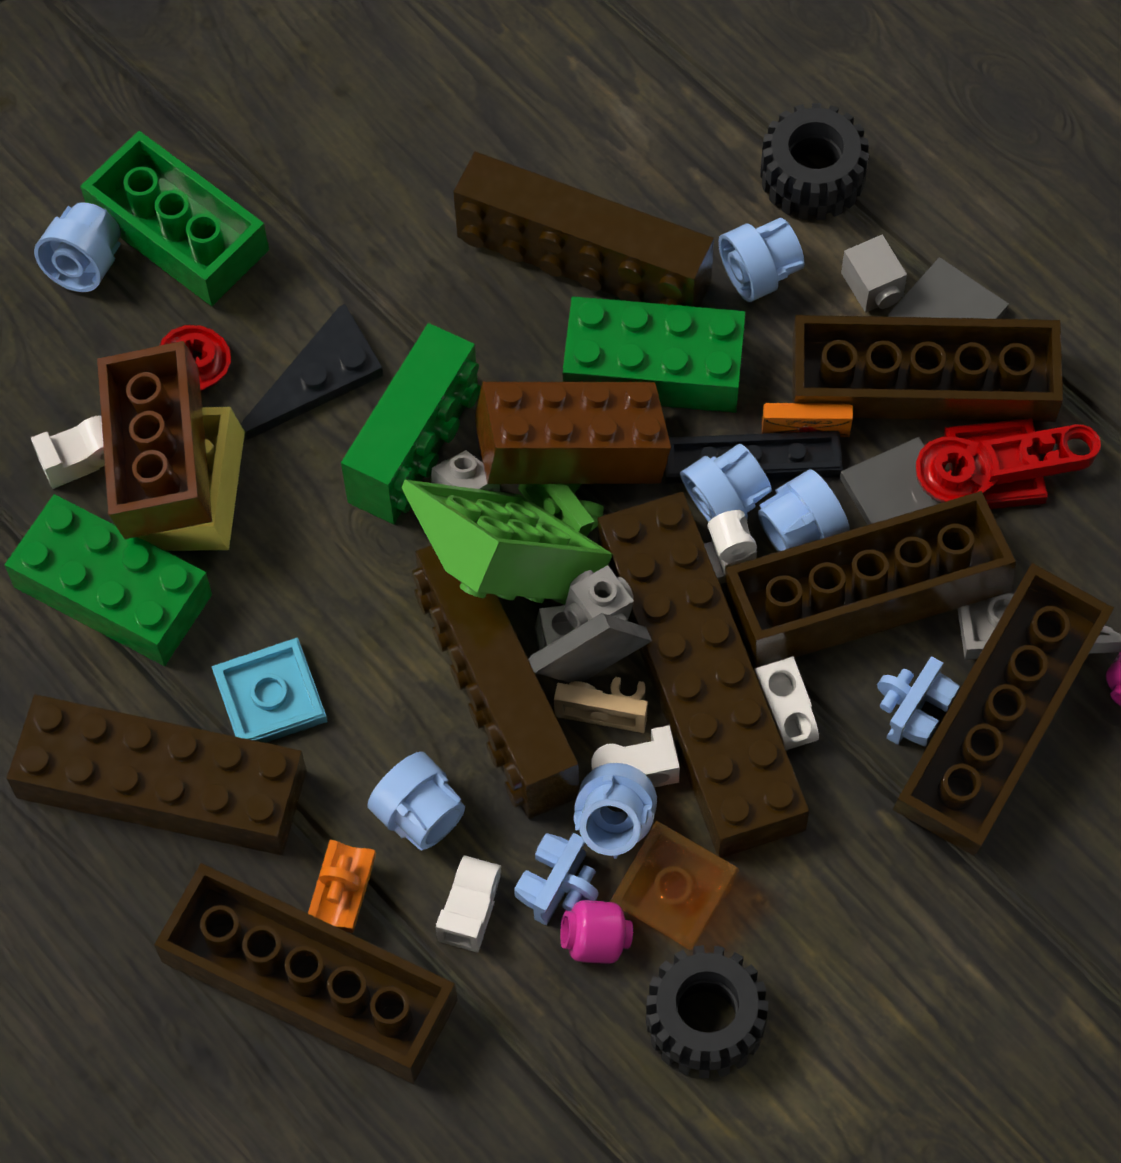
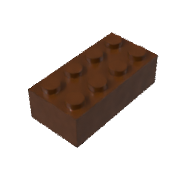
(572, 433)
(154, 440)

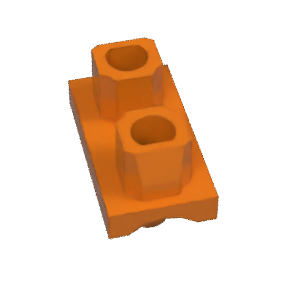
(342, 885)

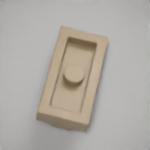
(586, 704)

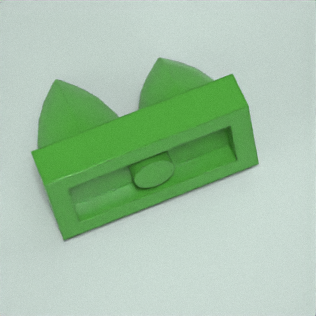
(564, 505)

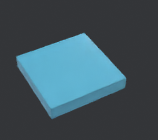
(270, 693)

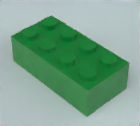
(177, 218)
(681, 348)
(411, 423)
(109, 581)

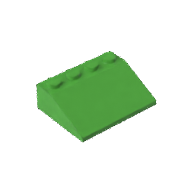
(502, 542)

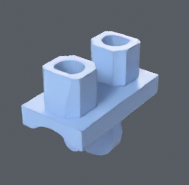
(909, 719)
(565, 860)

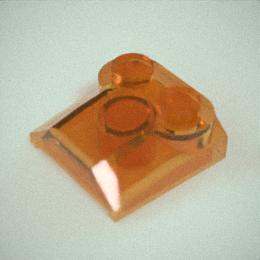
(675, 885)

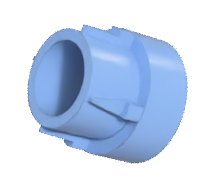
(79, 247)
(760, 257)
(726, 482)
(802, 512)
(621, 787)
(417, 801)

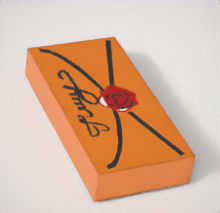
(807, 418)

